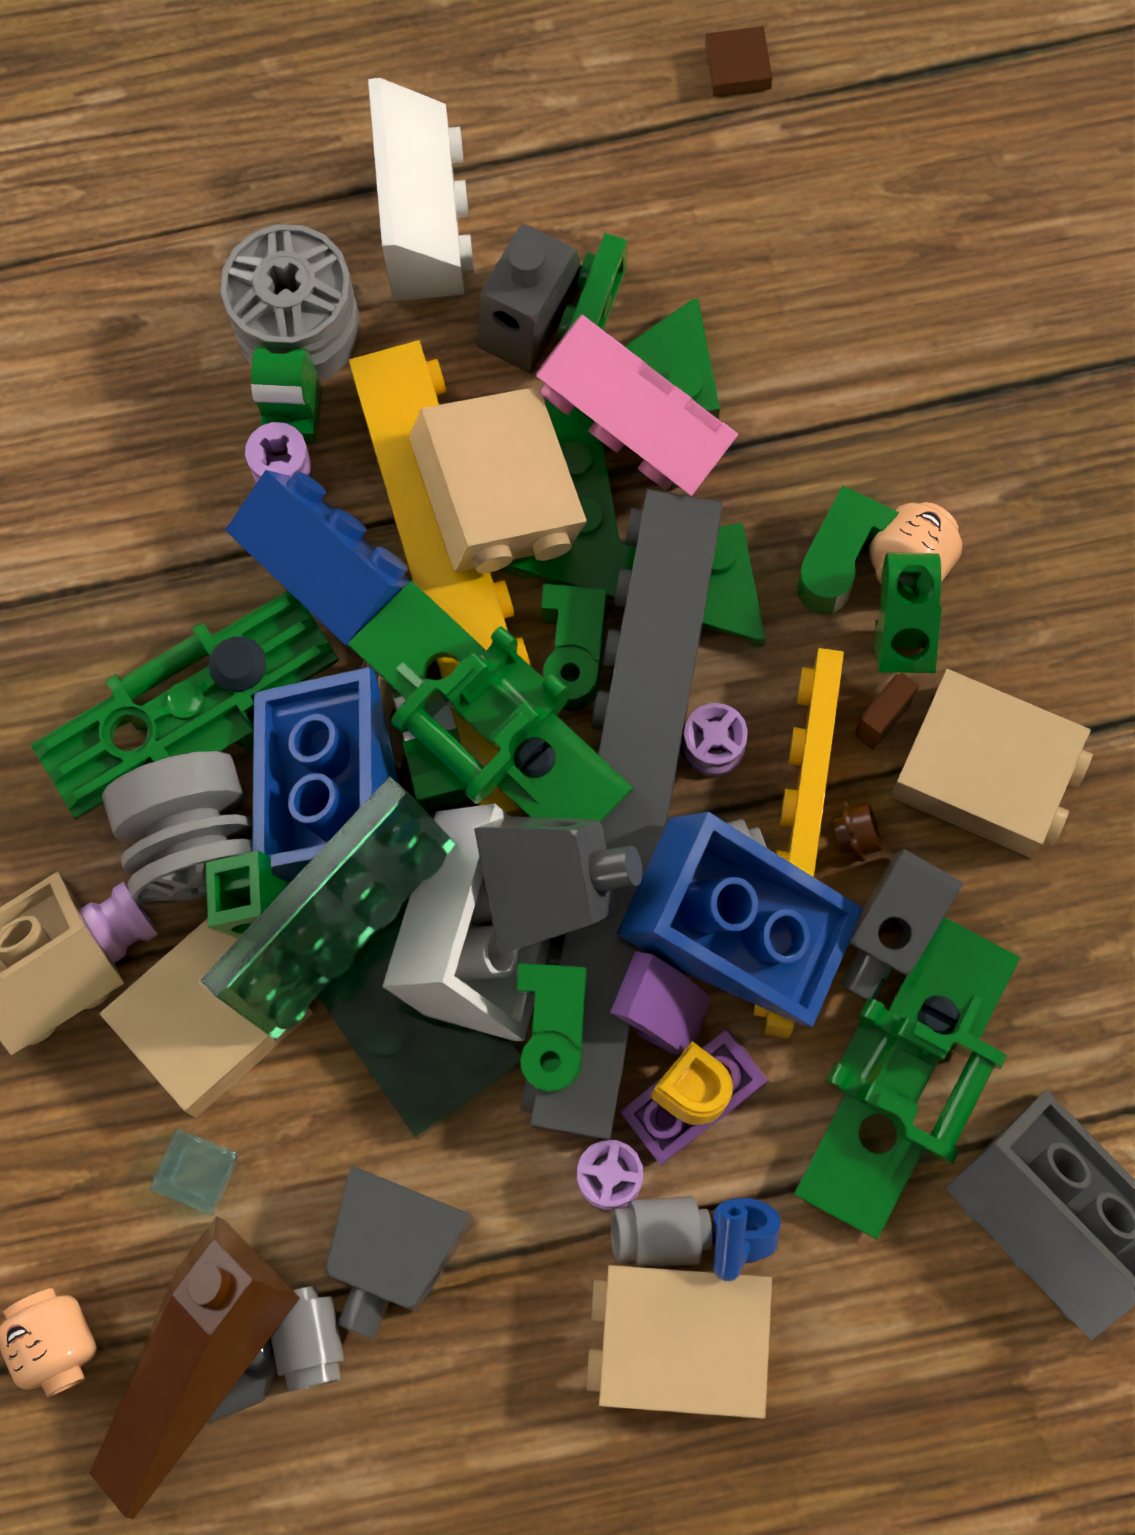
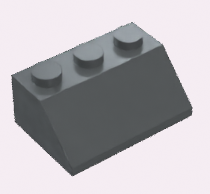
(1058, 1212)

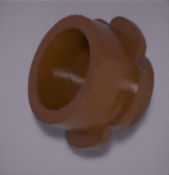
(857, 830)

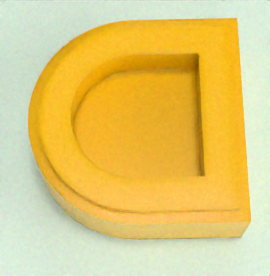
(694, 1087)

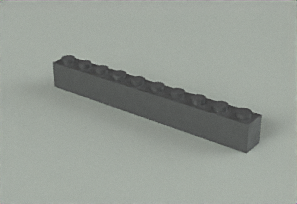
(642, 743)

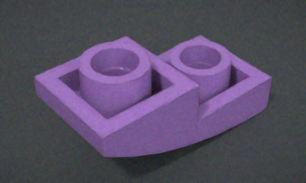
(661, 1003)
(665, 1133)

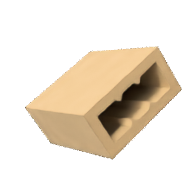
(497, 480)
(993, 765)
(183, 1030)
(681, 1342)

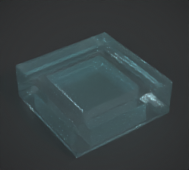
(194, 1172)

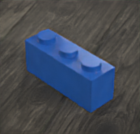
(317, 552)

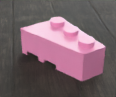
(634, 407)

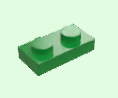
(600, 279)

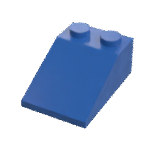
(315, 763)
(740, 917)

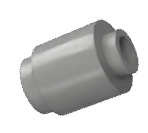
(660, 1232)
(308, 1342)

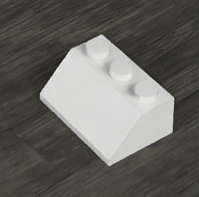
(419, 193)
(448, 946)

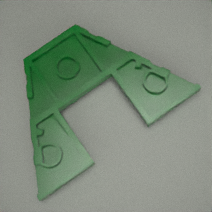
(681, 355)

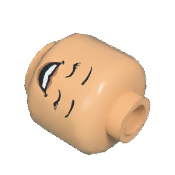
(918, 530)
(46, 1342)

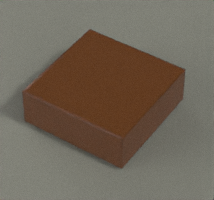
(738, 61)
(886, 710)

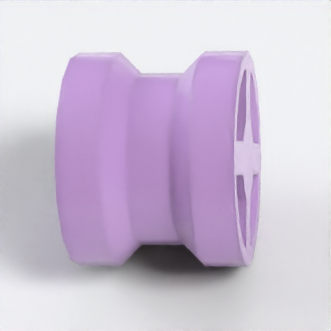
(275, 438)
(720, 727)
(118, 922)
(610, 1163)

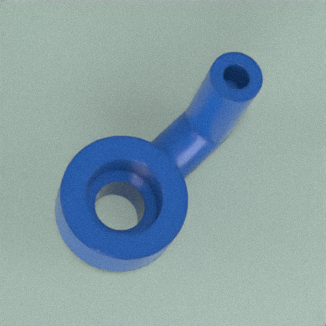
(742, 1234)

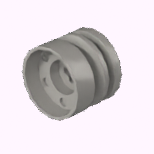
(292, 293)
(178, 821)

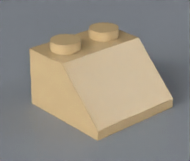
(48, 964)

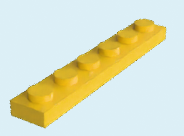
(804, 807)

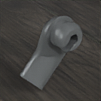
(251, 1387)

